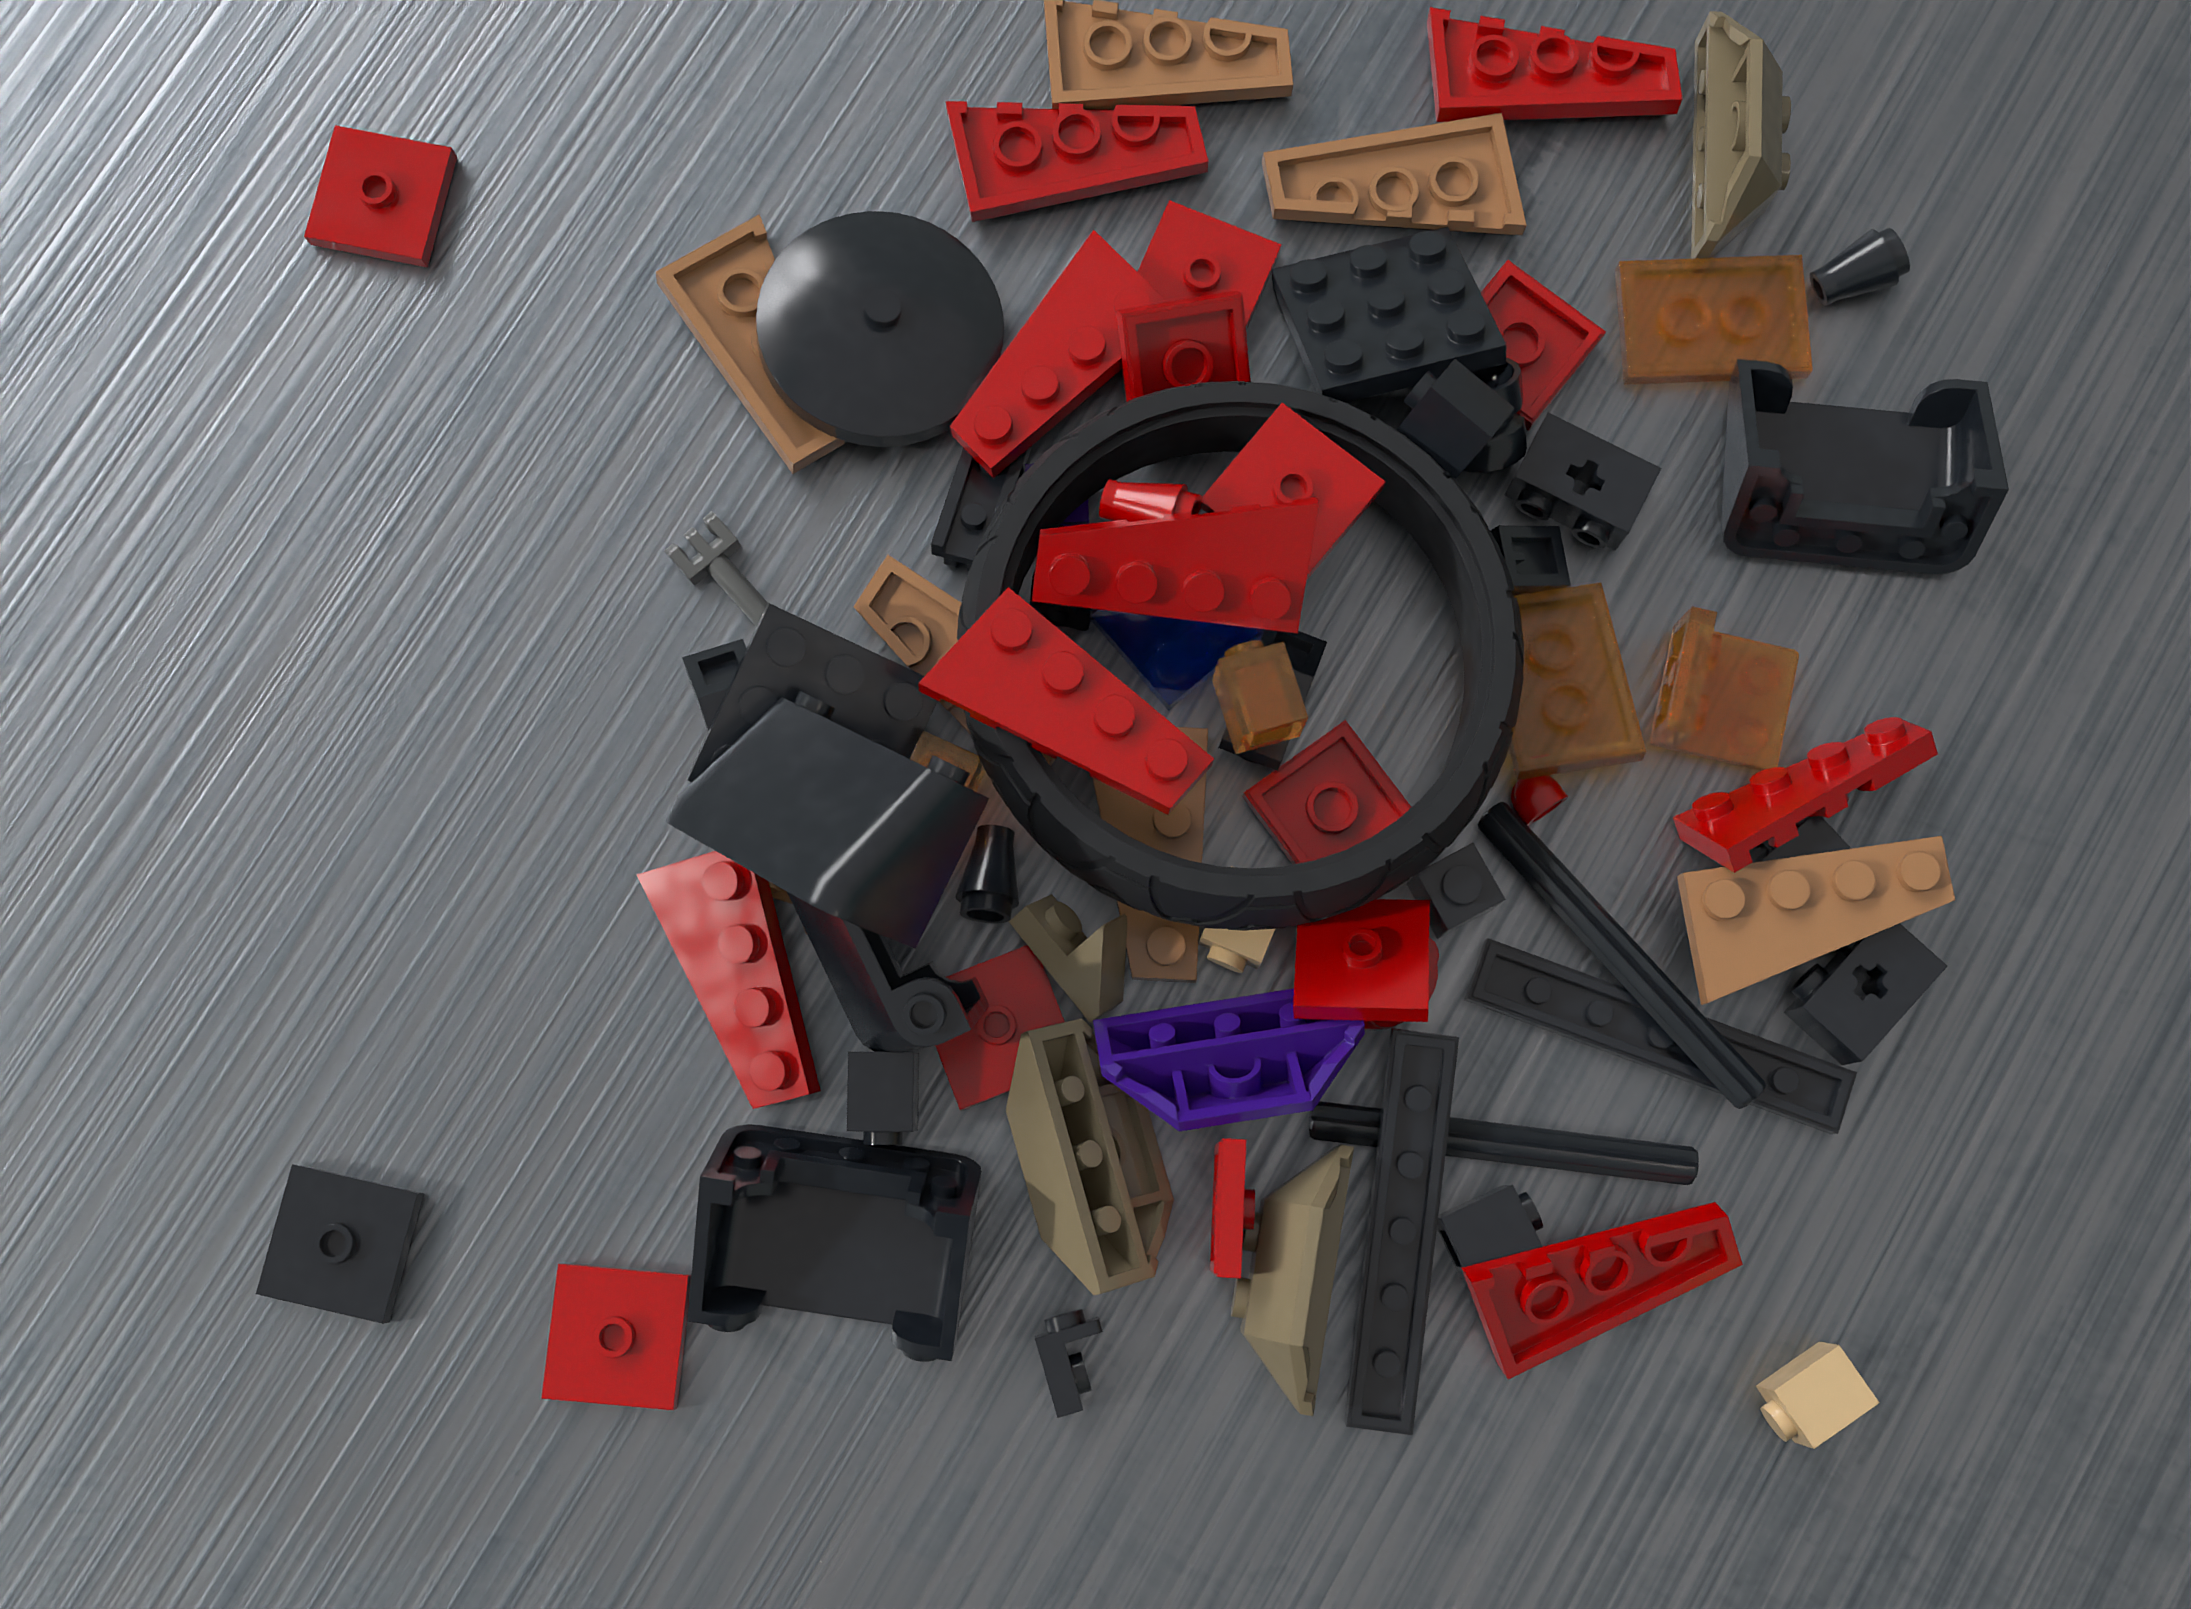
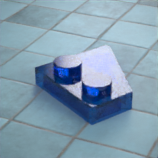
(1170, 652)

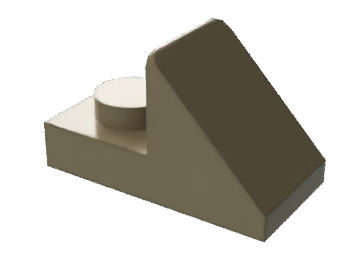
(1084, 967)

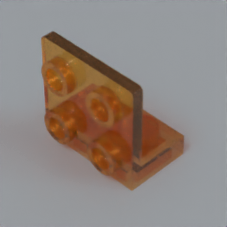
(1723, 694)

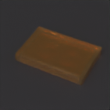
(1705, 313)
(1574, 687)

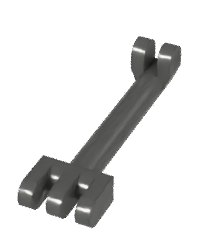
(714, 560)

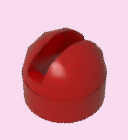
(1536, 797)

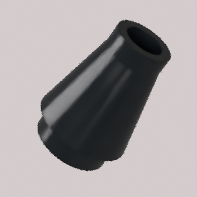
(1863, 267)
(989, 880)

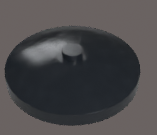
(878, 327)

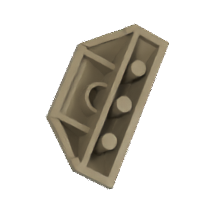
(1734, 133)
(1087, 1159)
(1293, 1274)

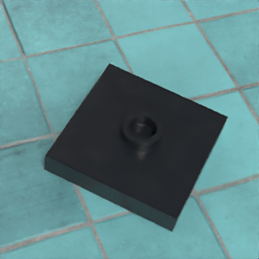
(340, 1244)

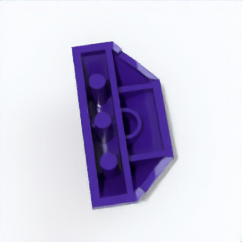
(1225, 1059)

